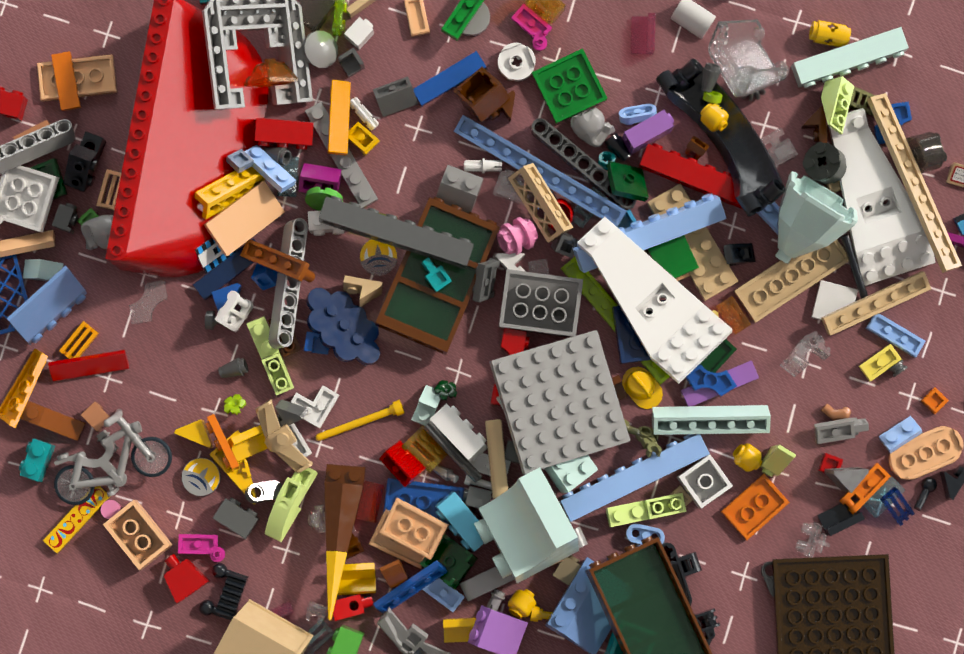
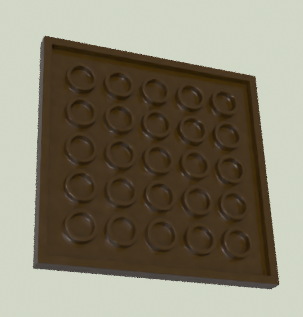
(833, 605)

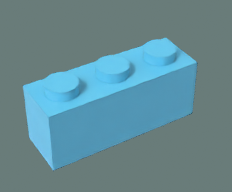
(460, 520)

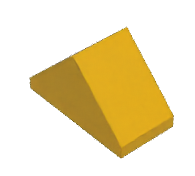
(196, 432)

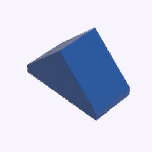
(220, 295)

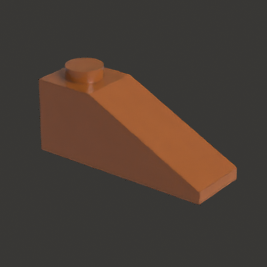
(52, 420)
(394, 573)

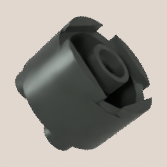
(817, 156)

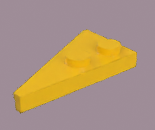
(241, 476)

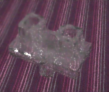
(814, 531)

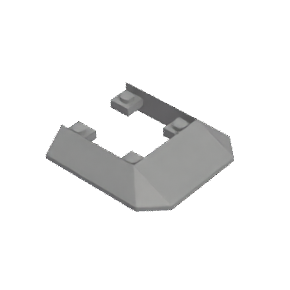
(281, 30)

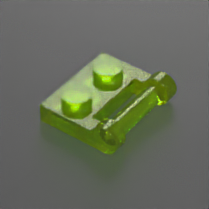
(338, 23)

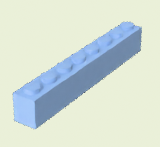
(665, 226)
(630, 479)

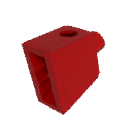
(183, 578)
(342, 608)

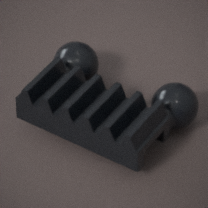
(230, 596)

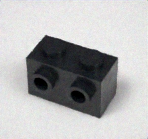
(80, 168)

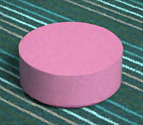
(110, 508)

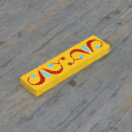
(75, 520)

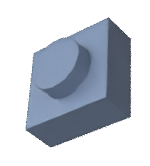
(239, 161)

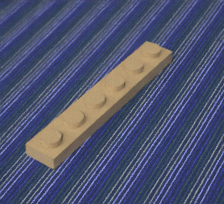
(876, 303)

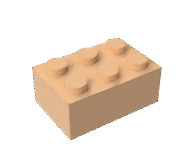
(137, 534)

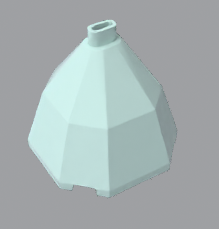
(810, 218)

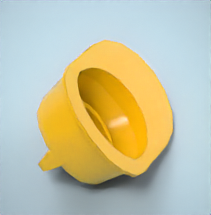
(642, 387)

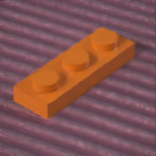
(221, 443)

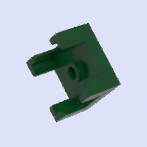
(454, 558)

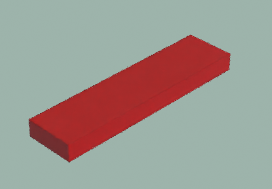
(88, 365)

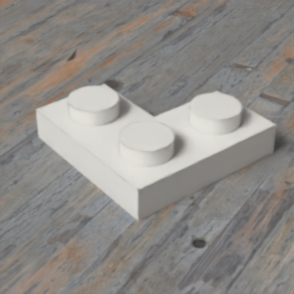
(319, 408)

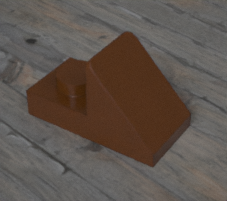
(506, 108)
(817, 121)

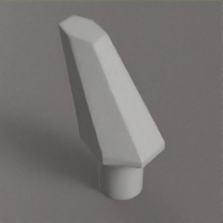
(446, 473)

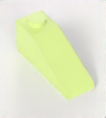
(776, 460)

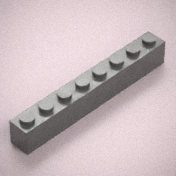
(396, 232)

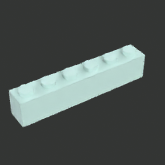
(850, 57)
(711, 419)

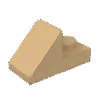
(367, 288)

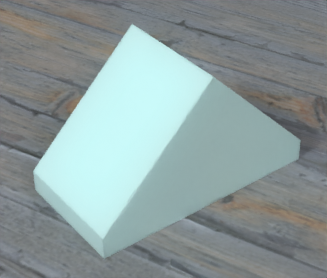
(41, 269)

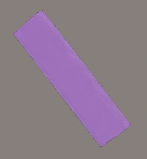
(741, 375)

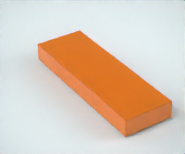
(66, 81)

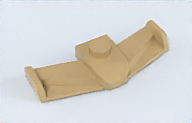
(280, 439)

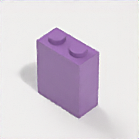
(648, 131)
(497, 631)

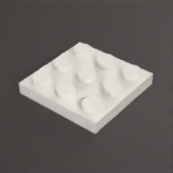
(26, 197)

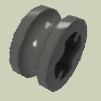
(898, 368)

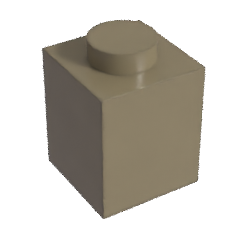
(567, 569)

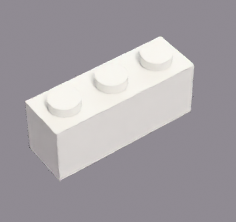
(459, 432)

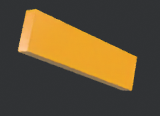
(339, 117)

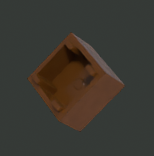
(481, 94)

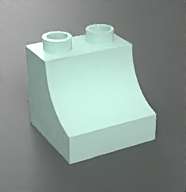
(527, 528)

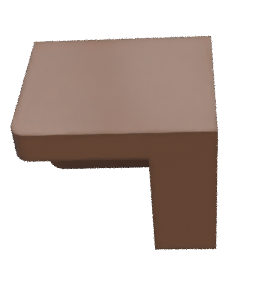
(95, 416)

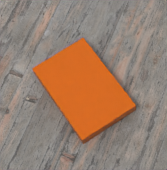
(755, 507)

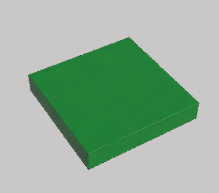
(675, 256)

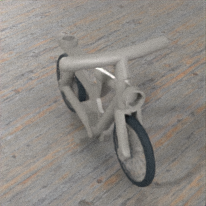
(149, 457)

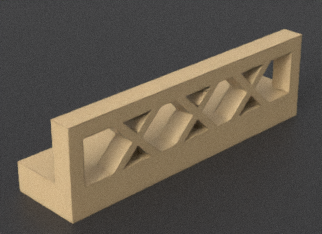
(545, 199)

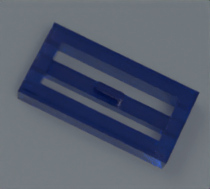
(904, 515)

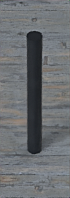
(854, 266)

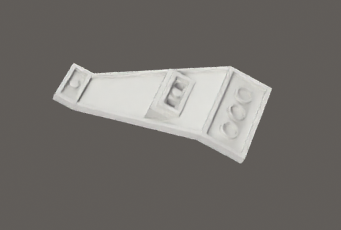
(679, 329)

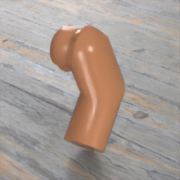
(836, 414)

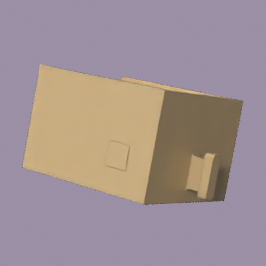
(262, 632)

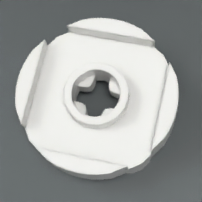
(518, 51)

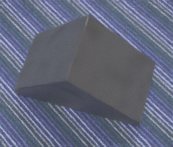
(847, 478)

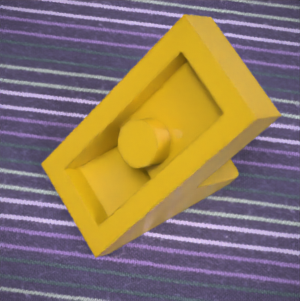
(362, 138)

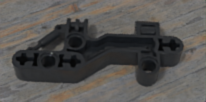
(682, 568)

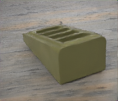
(861, 93)

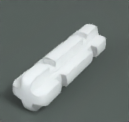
(363, 113)

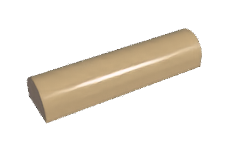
(496, 457)

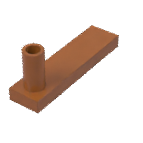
(277, 261)

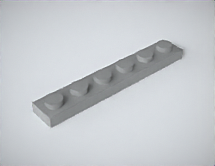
(350, 169)

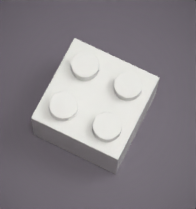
(704, 481)

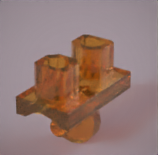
(733, 315)

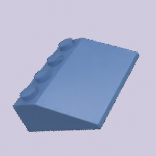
(47, 306)
(580, 614)

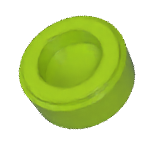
(712, 97)

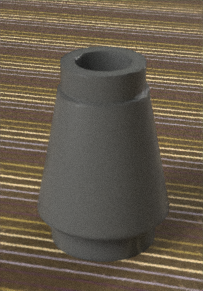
(709, 76)
(279, 154)
(235, 368)

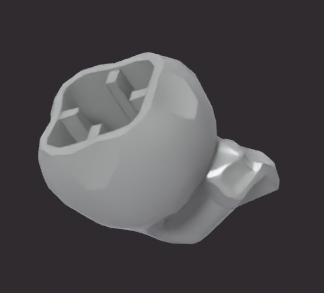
(591, 127)
(97, 231)

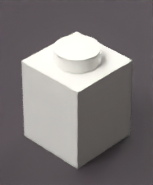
(359, 32)

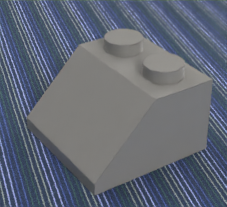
(459, 188)

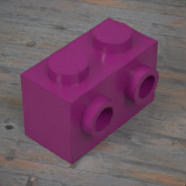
(319, 176)

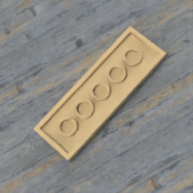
(713, 272)
(786, 281)

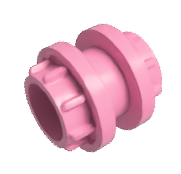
(514, 237)

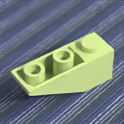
(836, 102)

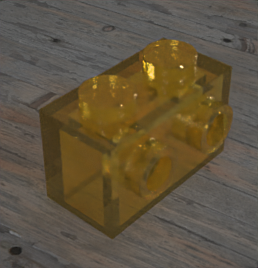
(548, 9)

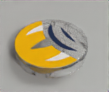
(378, 257)

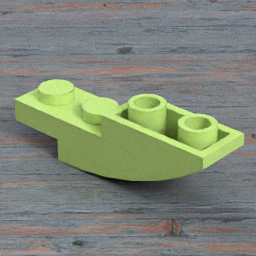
(270, 357)
(287, 502)
(645, 509)

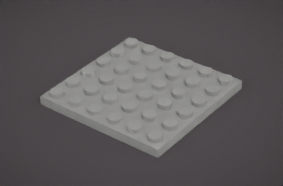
(559, 401)

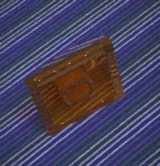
(270, 74)

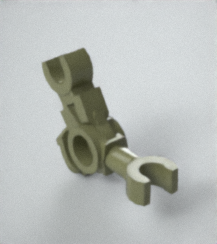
(646, 437)

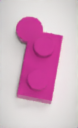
(533, 26)
(201, 545)

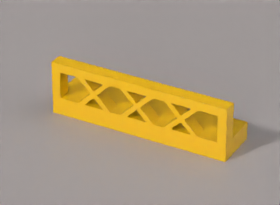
(226, 187)

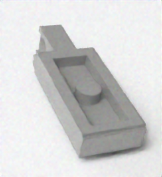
(839, 429)

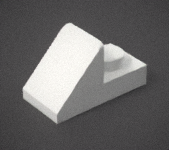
(509, 261)

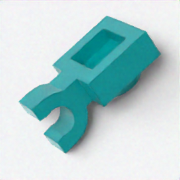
(437, 276)

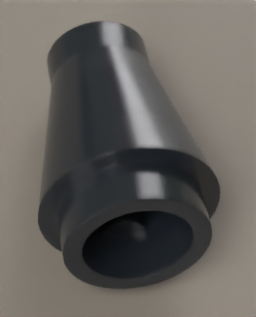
(618, 147)

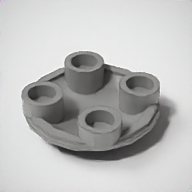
(320, 49)

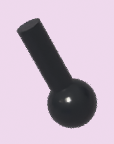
(929, 485)

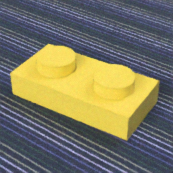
(880, 362)

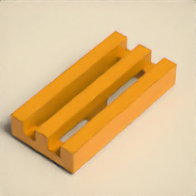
(69, 354)

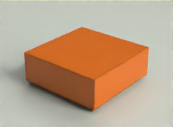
(934, 400)

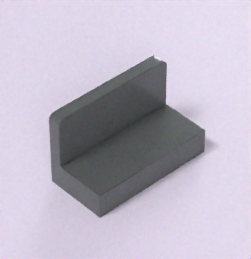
(395, 96)

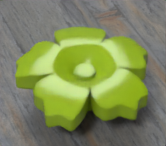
(234, 404)

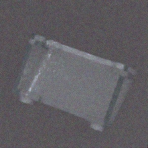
(742, 58)

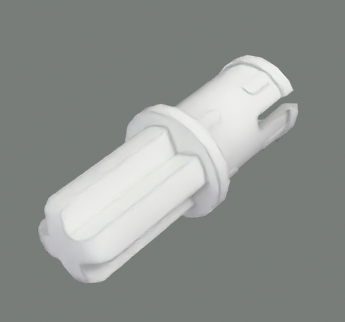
(483, 165)

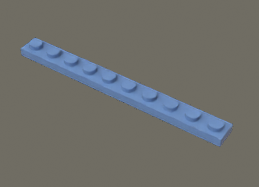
(553, 178)

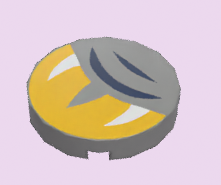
(201, 477)

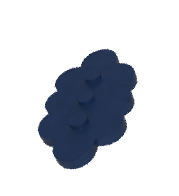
(342, 326)

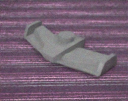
(406, 639)

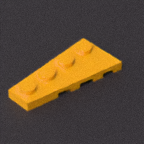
(18, 396)

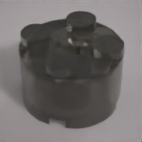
(927, 151)

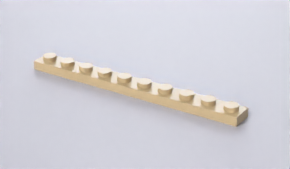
(914, 183)

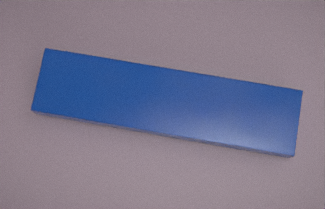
(448, 79)
(411, 587)

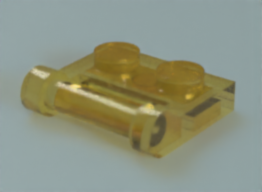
(428, 446)

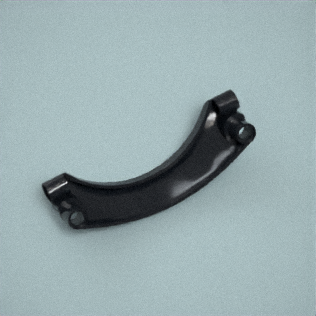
(748, 161)

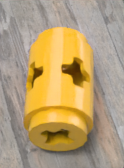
(820, 32)

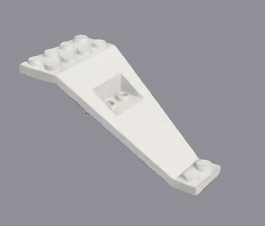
(887, 235)

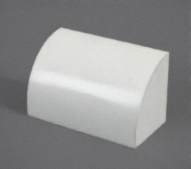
(693, 17)

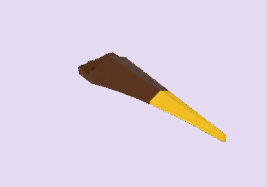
(342, 501)

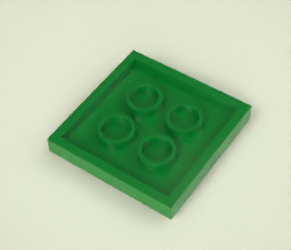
(569, 86)

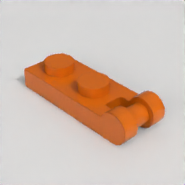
(868, 486)

